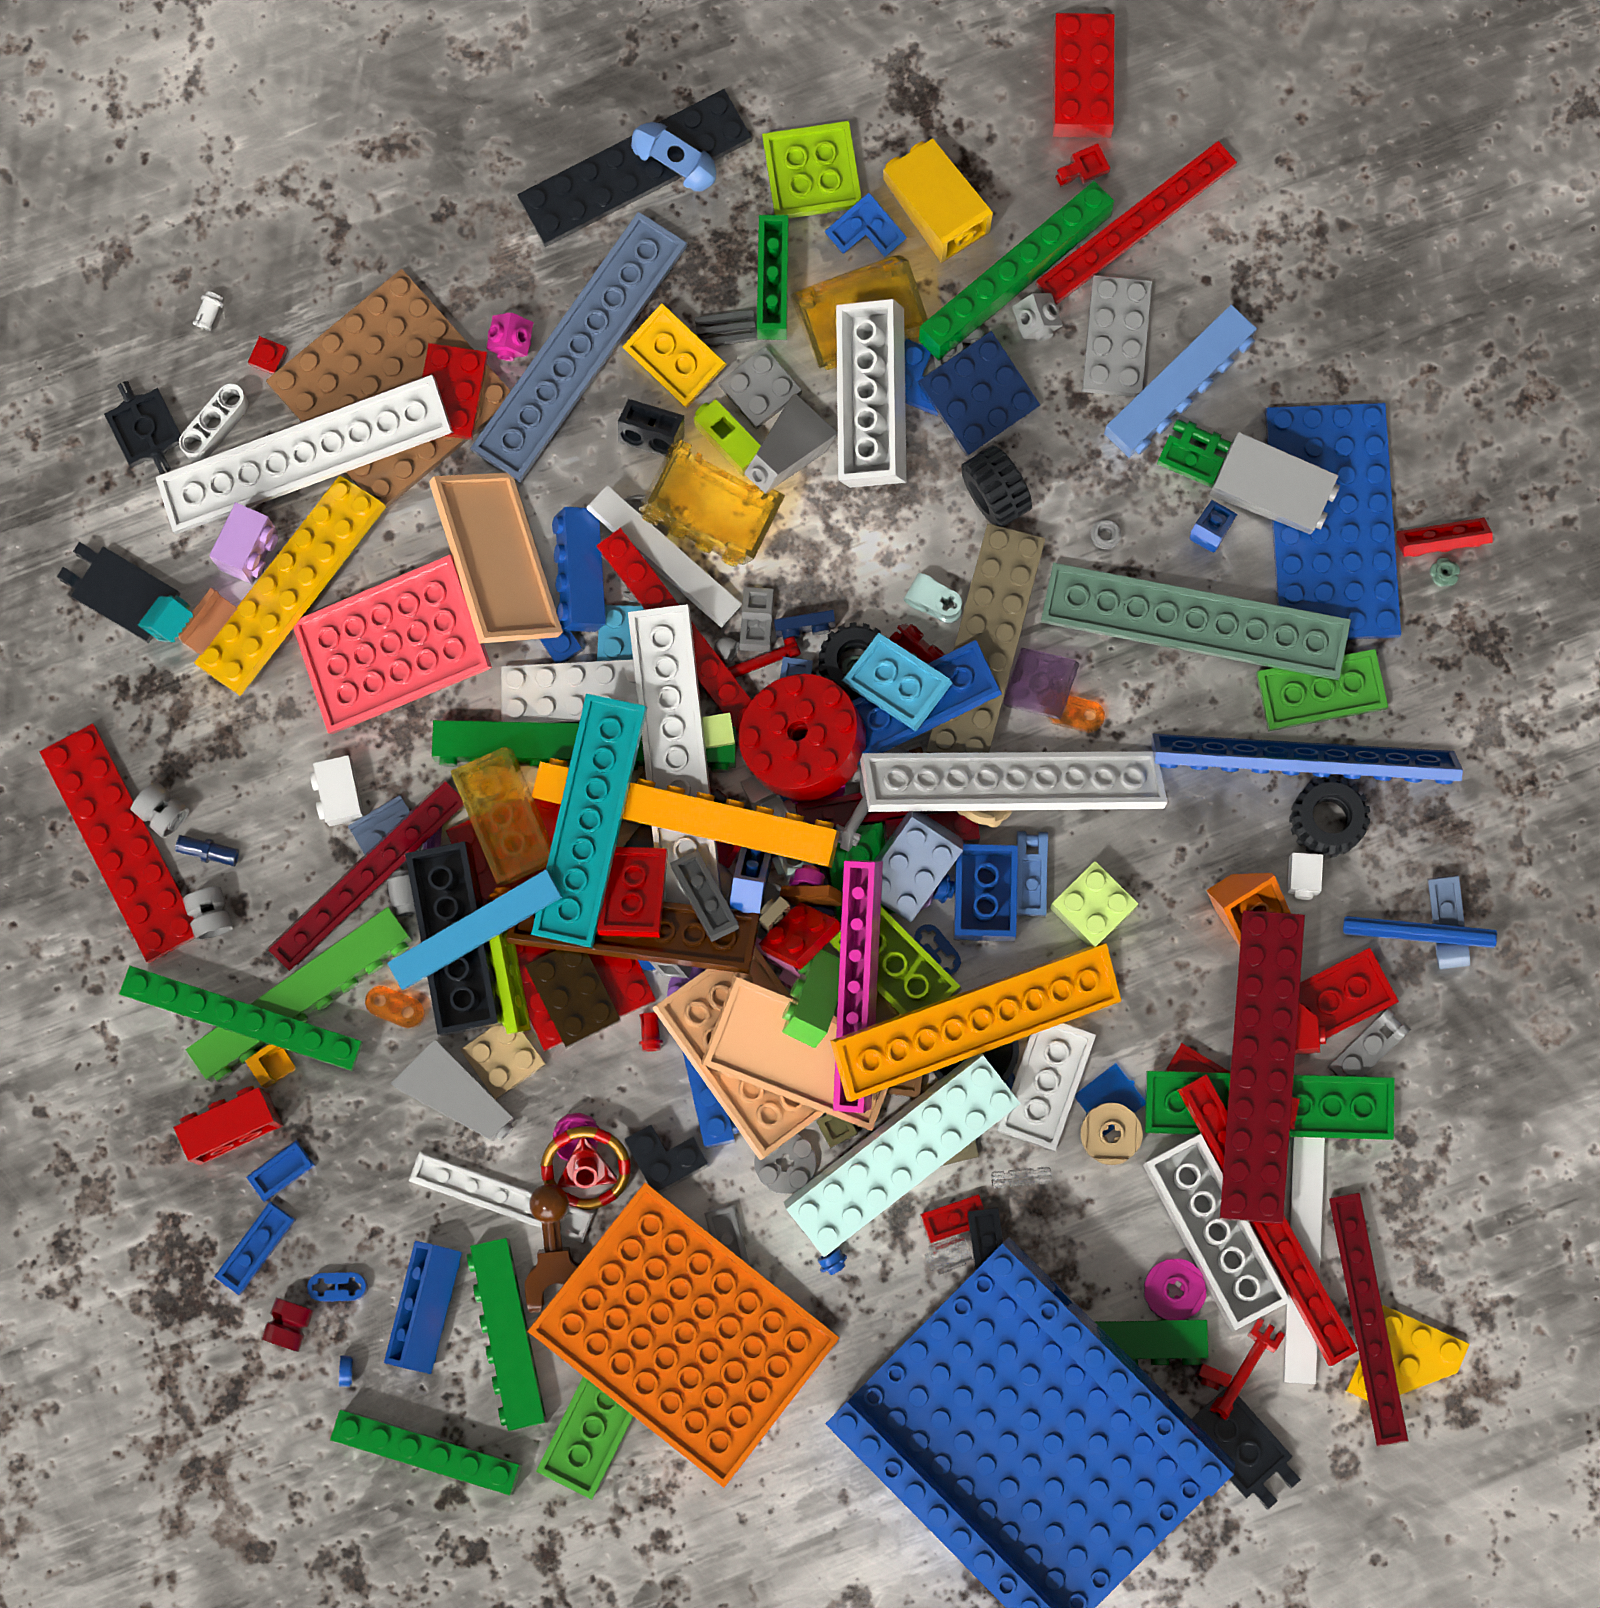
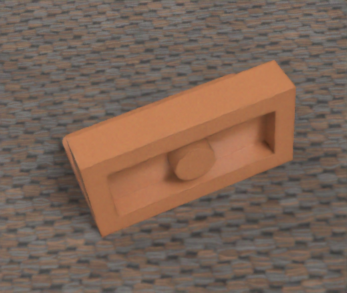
(207, 621)

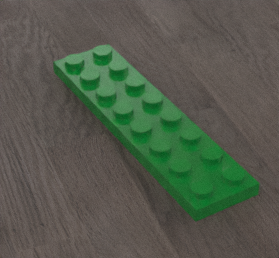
(1326, 1108)

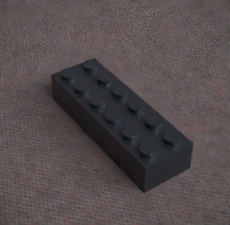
(444, 892)

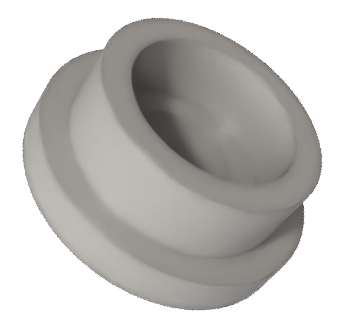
(1106, 525)

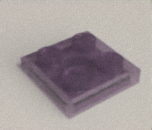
(1041, 683)

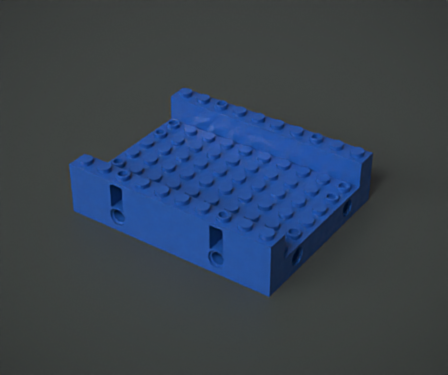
(1030, 1440)

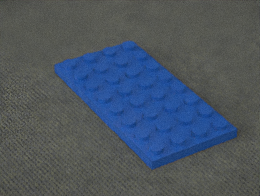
(1351, 560)

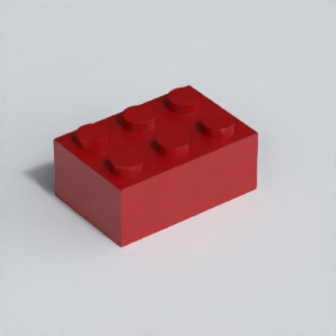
(227, 1125)

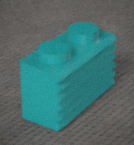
(166, 618)

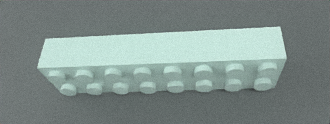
(901, 1153)

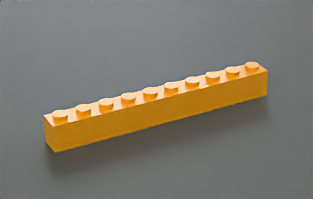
(709, 819)

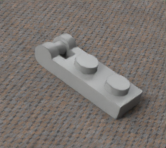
(1369, 1047)

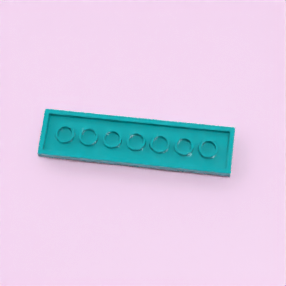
(590, 818)

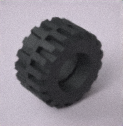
(996, 486)
(839, 642)
(1347, 799)

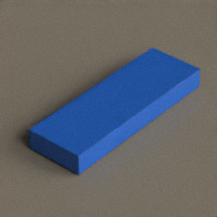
(255, 1248)

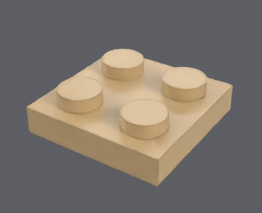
(502, 1059)

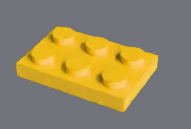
(674, 355)

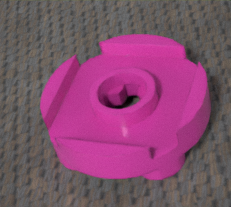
(1191, 1284)

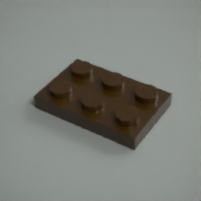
(573, 995)

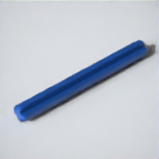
(1420, 931)

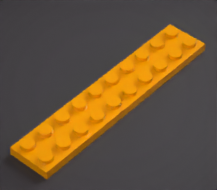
(975, 1021)

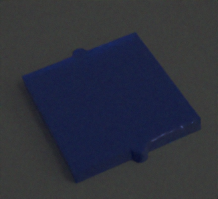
(1108, 1088)

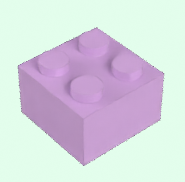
(244, 543)

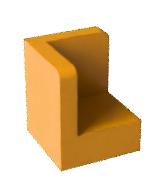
(270, 1065)

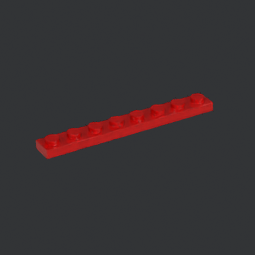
(1137, 222)
(653, 594)

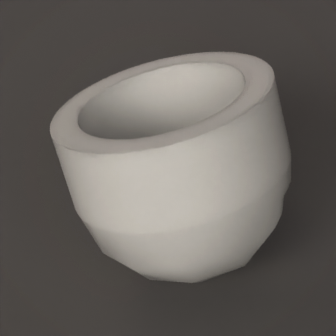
(726, 649)

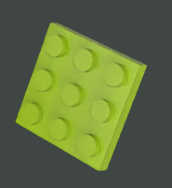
(812, 170)

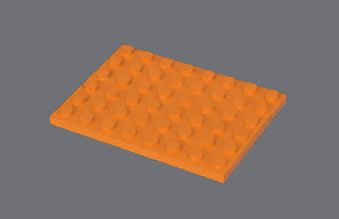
(683, 1334)

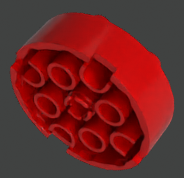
(773, 732)

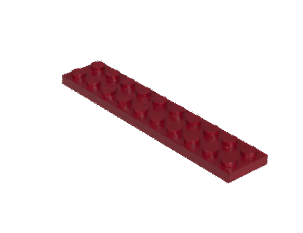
(1262, 1067)

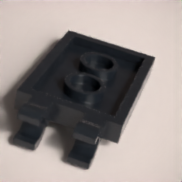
(115, 588)
(1252, 1448)

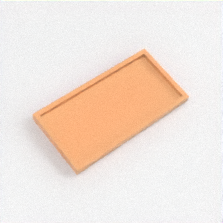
(495, 557)
(754, 1049)

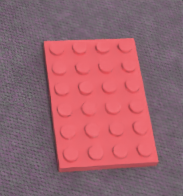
(390, 645)

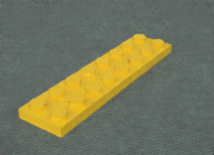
(290, 585)

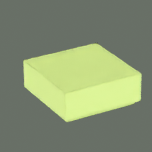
(718, 730)

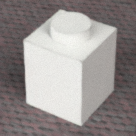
(1305, 875)

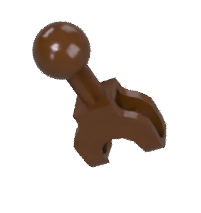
(555, 1265)

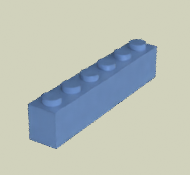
(1180, 381)

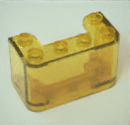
(709, 506)

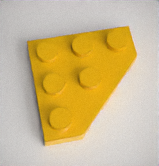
(1418, 1354)

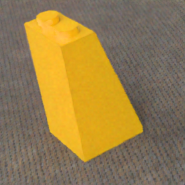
(938, 199)

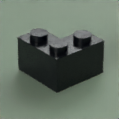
(662, 1167)

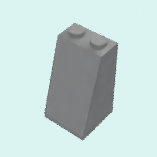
(1274, 484)

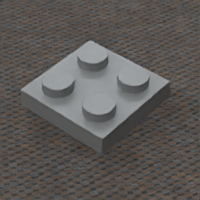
(759, 387)

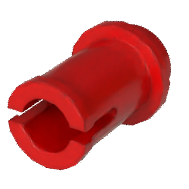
(650, 1032)

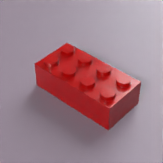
(1083, 75)

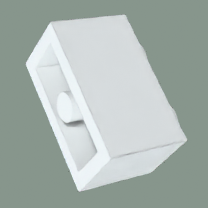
(337, 791)

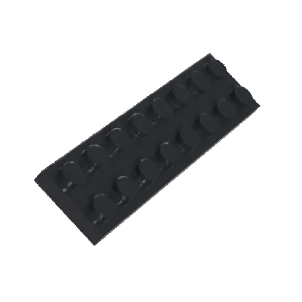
(621, 177)

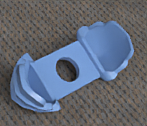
(696, 166)

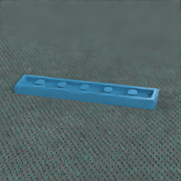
(474, 929)

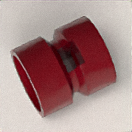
(287, 1324)

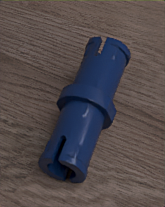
(207, 850)

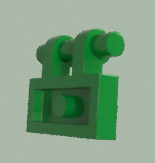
(1191, 460)

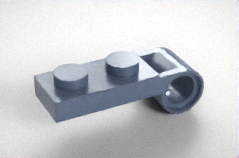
(1448, 910)

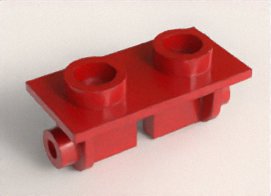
(912, 641)

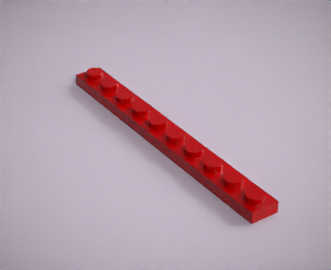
(1276, 1239)

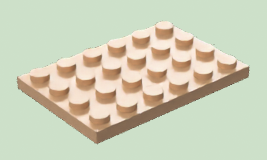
(691, 1016)

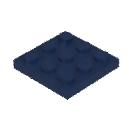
(978, 393)

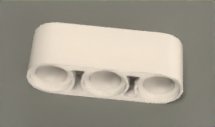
(215, 408)

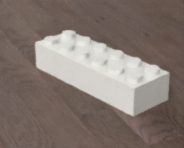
(871, 393)
(1222, 1249)

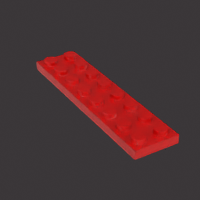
(119, 842)

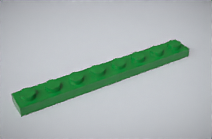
(241, 1018)

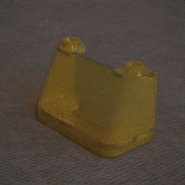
(874, 282)

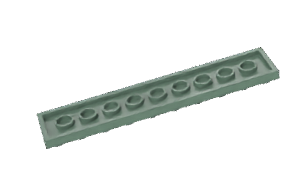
(1196, 621)

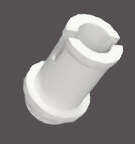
(208, 310)

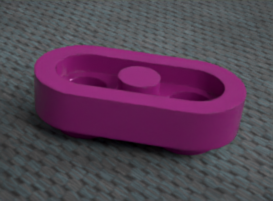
(807, 876)

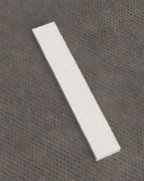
(665, 557)
(491, 1194)

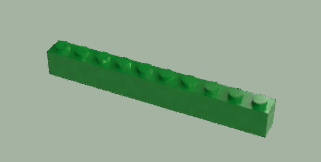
(532, 743)

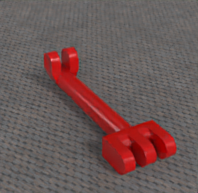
(789, 650)
(1224, 1404)

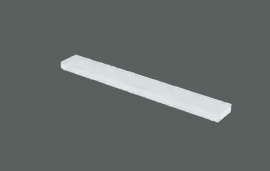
(1306, 1223)

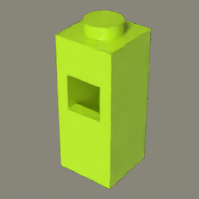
(726, 435)

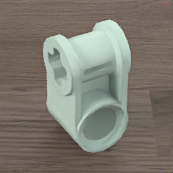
(930, 596)

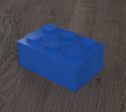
(986, 893)

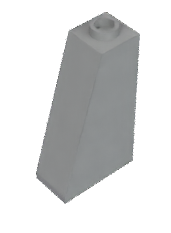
(790, 445)
(449, 1089)

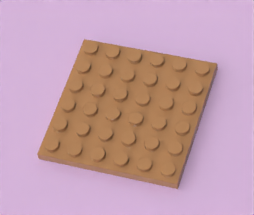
(372, 352)

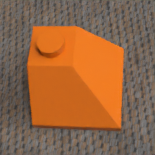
(1247, 893)

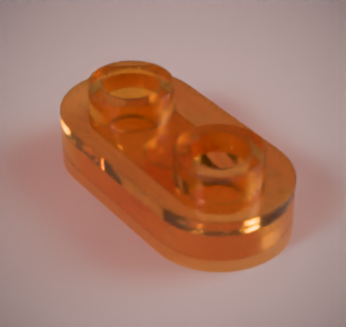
(1074, 715)
(394, 1006)

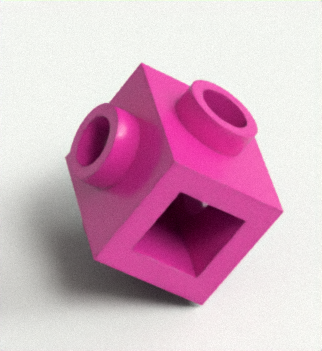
(509, 336)

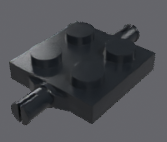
(143, 427)

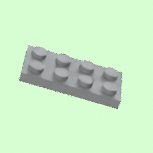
(1117, 336)

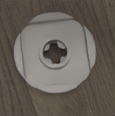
(795, 1176)

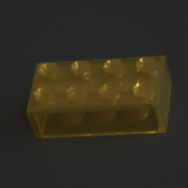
(503, 815)

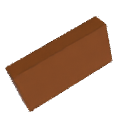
(812, 895)

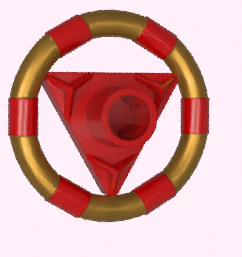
(587, 1166)

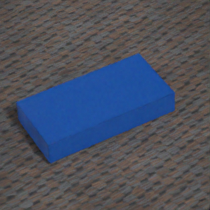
(280, 1171)

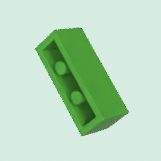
(814, 1000)

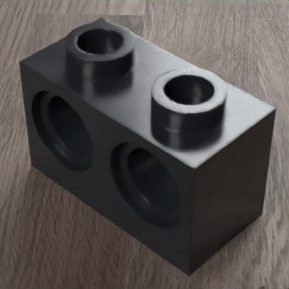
(649, 427)

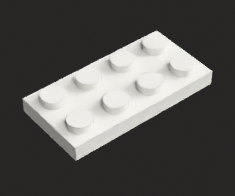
(1047, 1084)

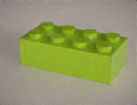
(906, 972)

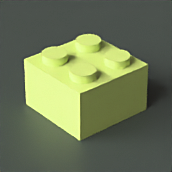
(1094, 905)

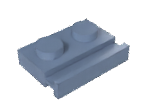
(378, 823)

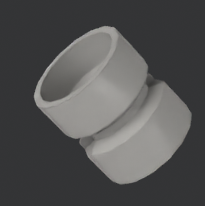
(163, 812)
(212, 922)

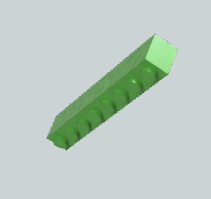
(307, 989)

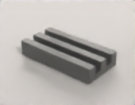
(723, 318)

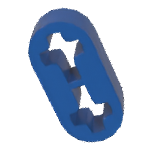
(942, 944)
(337, 1294)

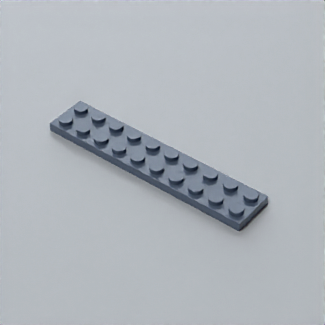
(579, 347)

